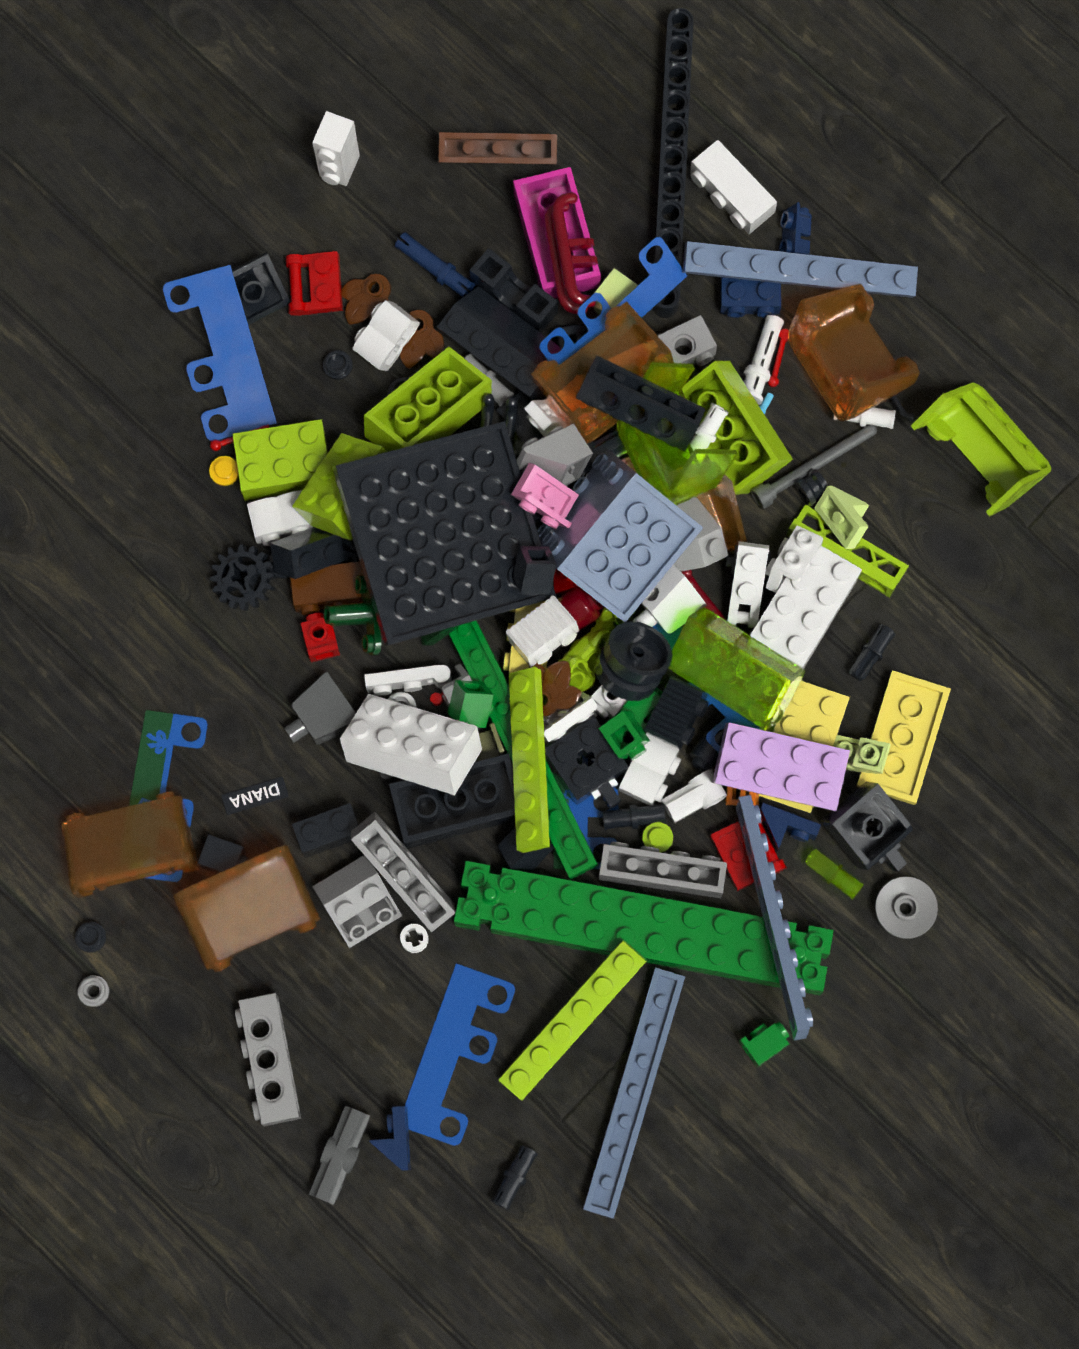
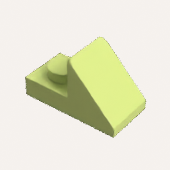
(843, 515)

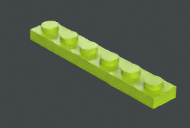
(529, 760)
(572, 1019)

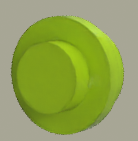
(658, 836)

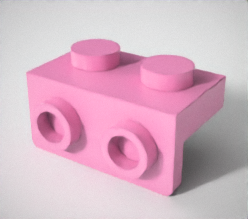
(545, 495)

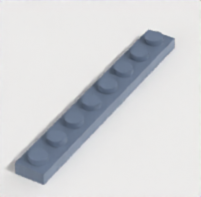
(798, 269)
(777, 928)
(634, 1093)

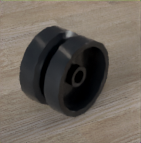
(633, 661)

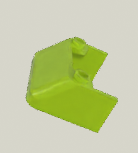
(988, 441)

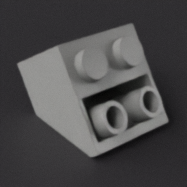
(559, 454)
(357, 901)

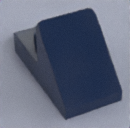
(778, 821)
(398, 1148)

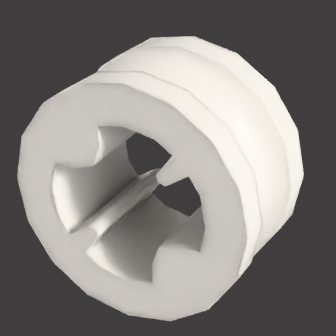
(408, 945)

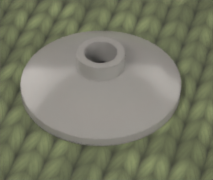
(916, 895)

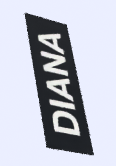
(255, 795)

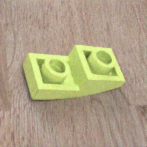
(865, 754)

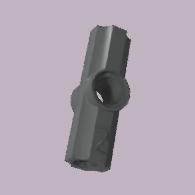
(339, 1155)

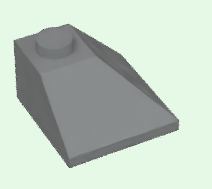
(708, 544)

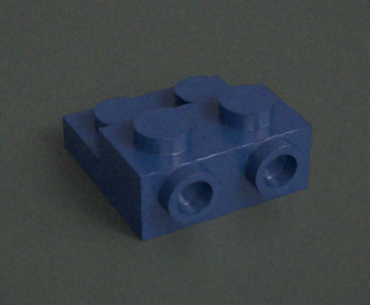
(749, 297)

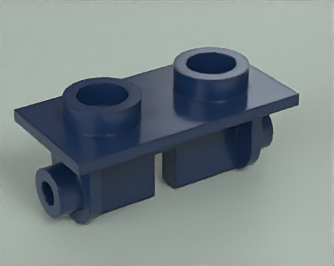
(794, 224)

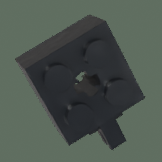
(582, 780)
(885, 827)

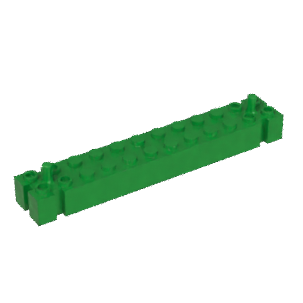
(656, 927)

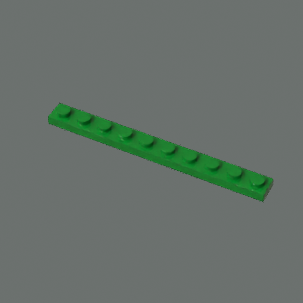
(484, 667)

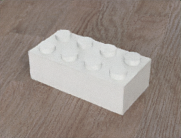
(806, 608)
(411, 744)

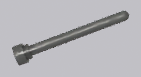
(765, 494)

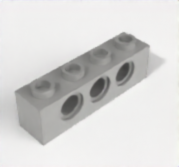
(696, 337)
(403, 871)
(286, 1106)

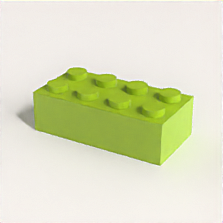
(428, 403)
(743, 428)

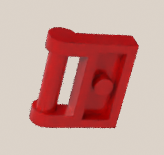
(324, 283)
(732, 850)

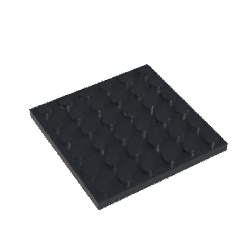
(439, 531)

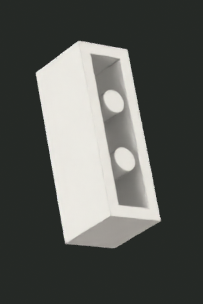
(336, 149)
(732, 187)

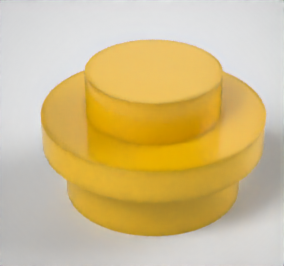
(224, 471)

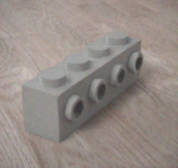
(663, 871)

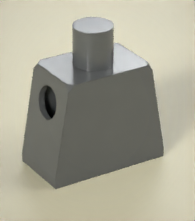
(320, 712)

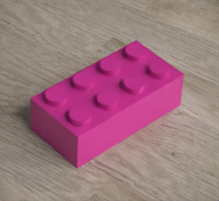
(533, 198)

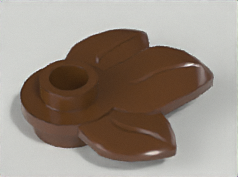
(362, 299)
(423, 341)
(556, 687)

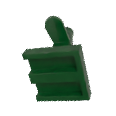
(364, 614)

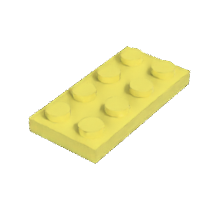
(811, 716)
(910, 723)

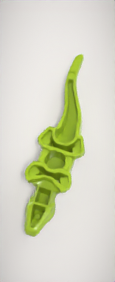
(585, 650)

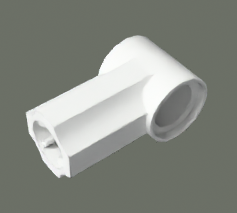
(696, 795)

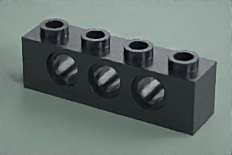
(640, 403)

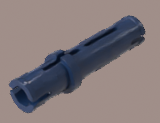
(442, 271)

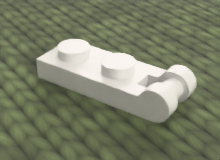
(748, 583)
(409, 679)

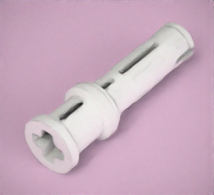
(758, 372)

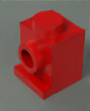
(321, 647)

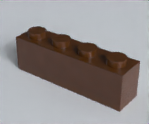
(498, 148)
(326, 588)

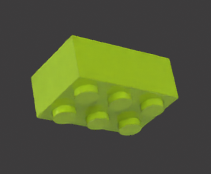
(279, 458)
(320, 499)

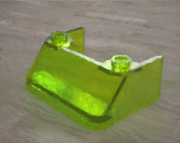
(667, 468)

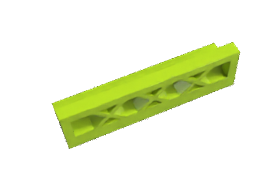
(870, 572)

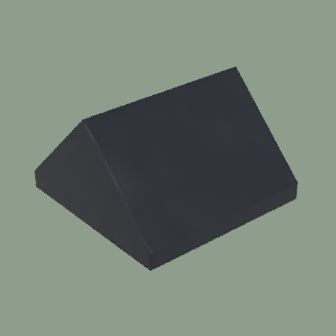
(259, 288)

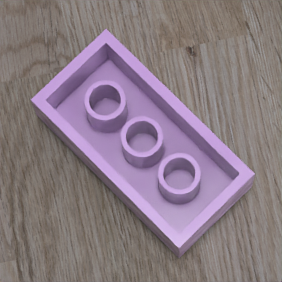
(781, 766)

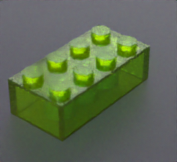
(735, 668)

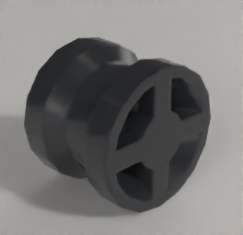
(811, 487)

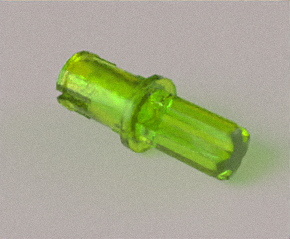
(833, 873)

